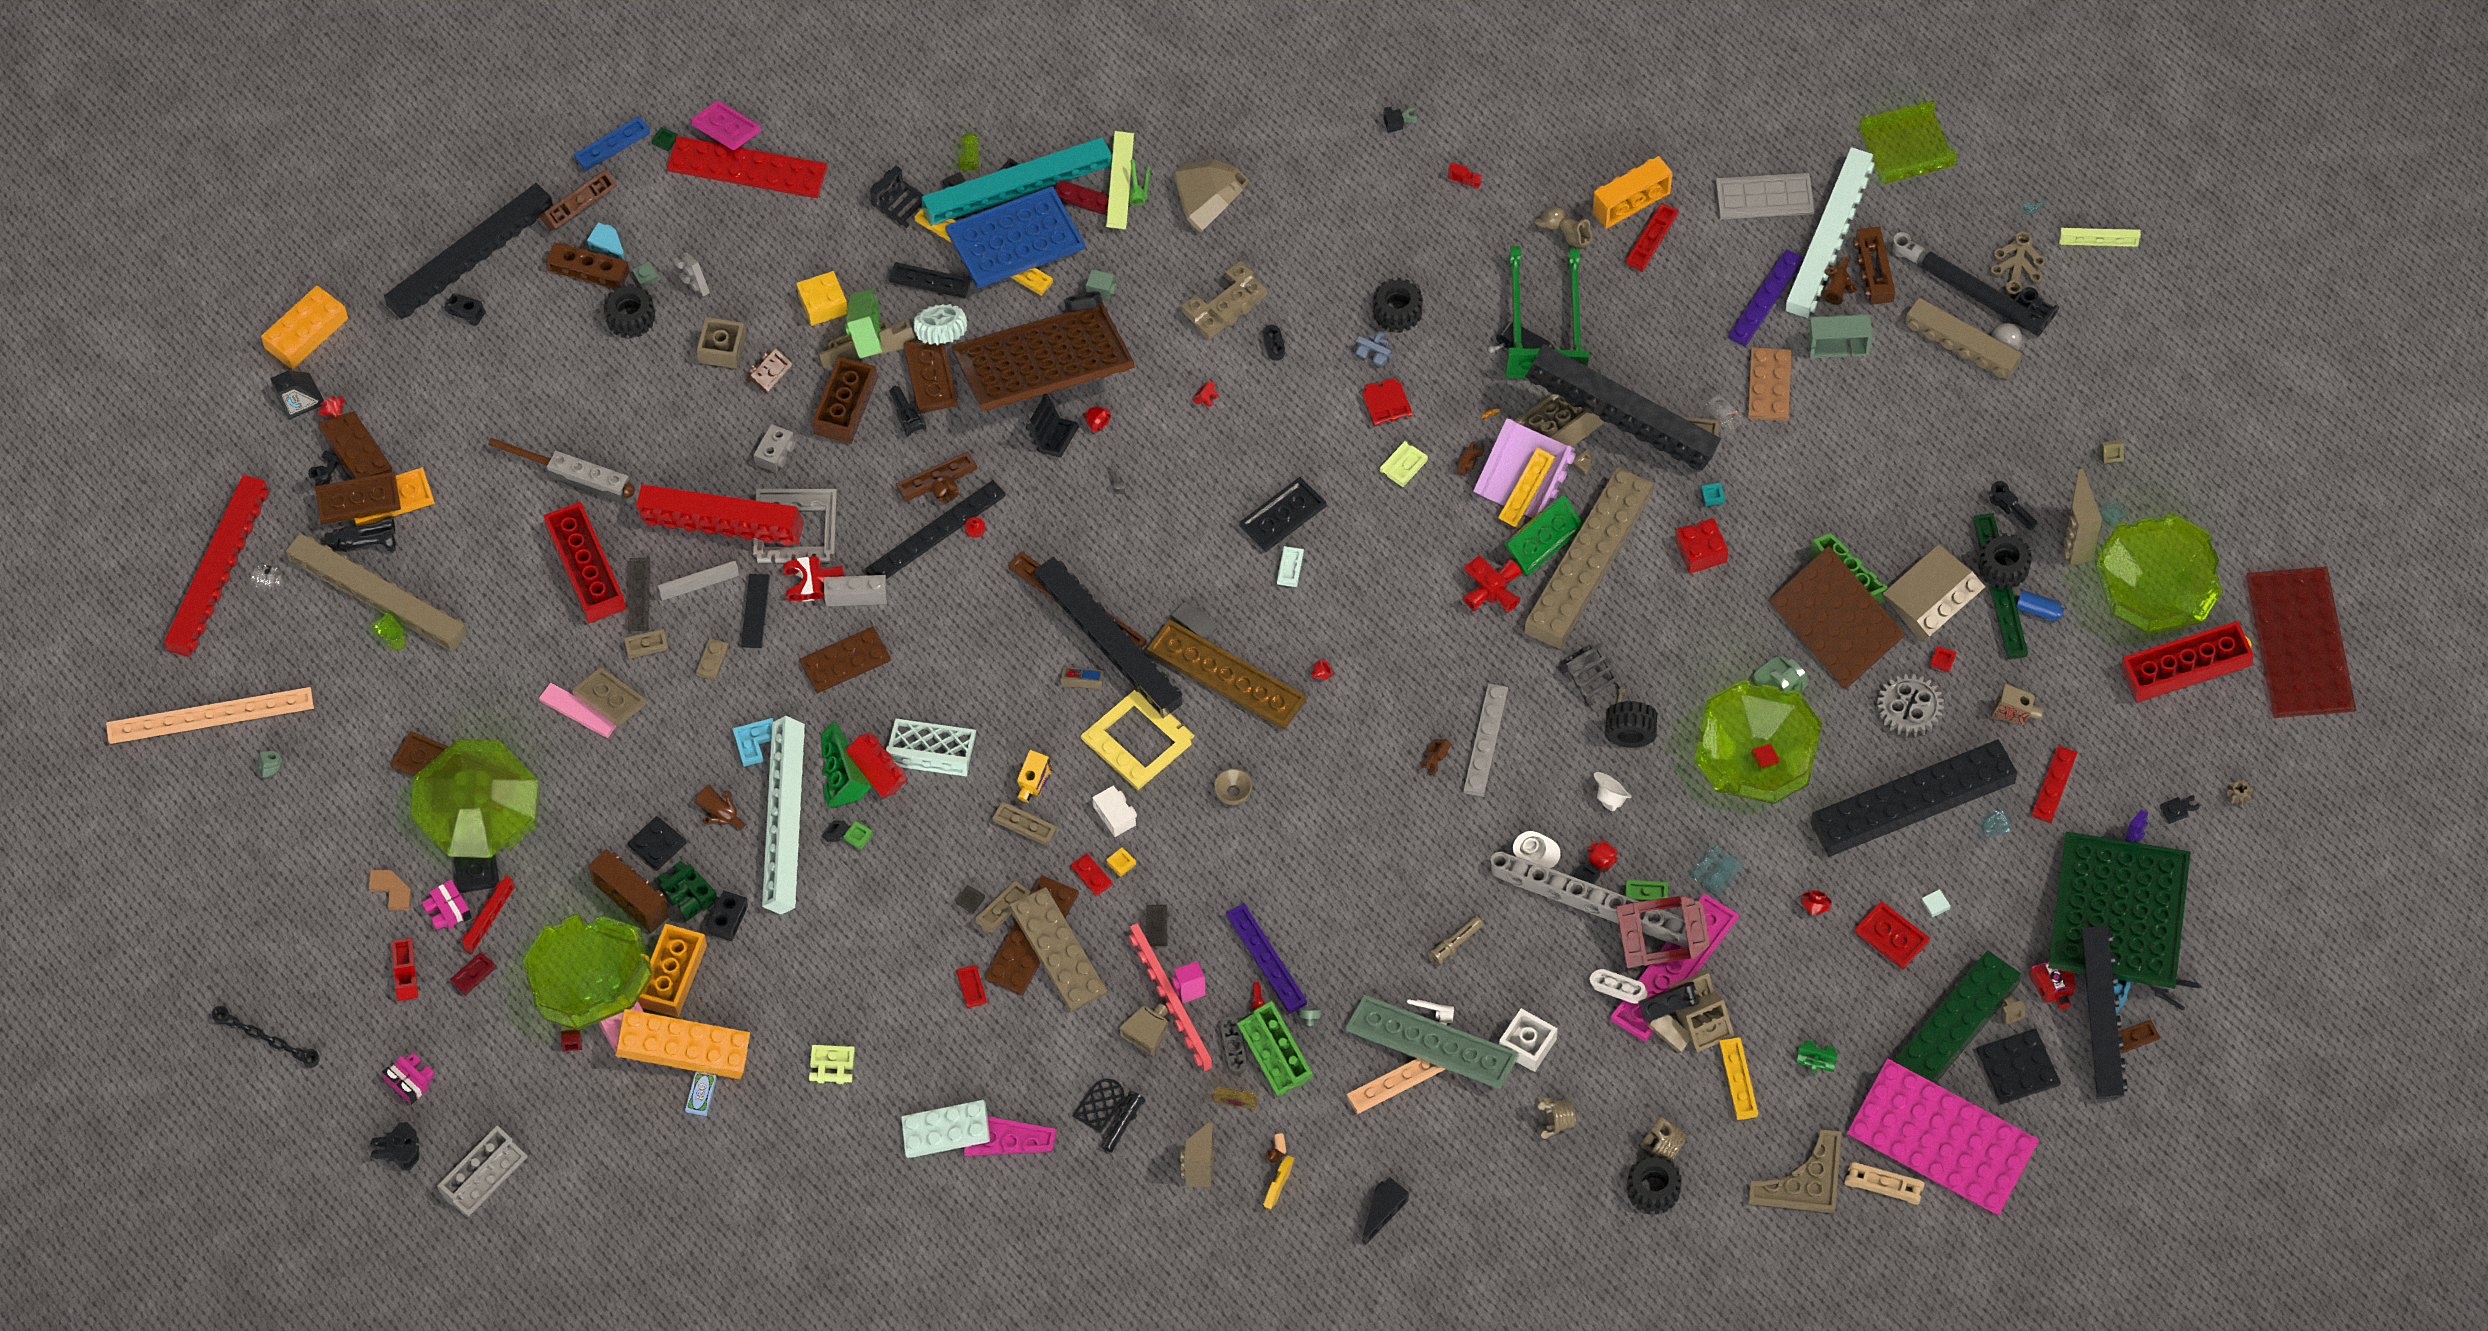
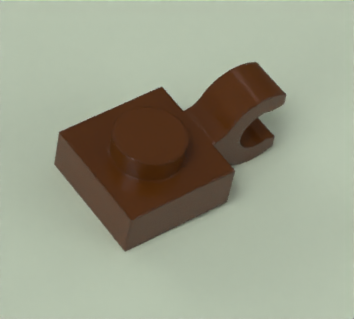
(1467, 461)
(1435, 752)

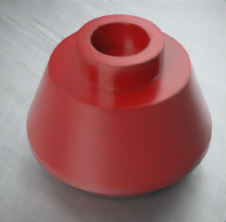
(1097, 418)

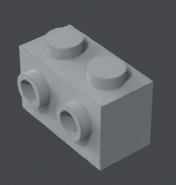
(774, 448)

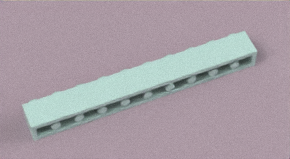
(1829, 233)
(783, 815)

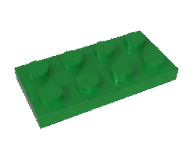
(1544, 535)

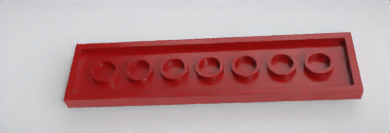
(747, 167)

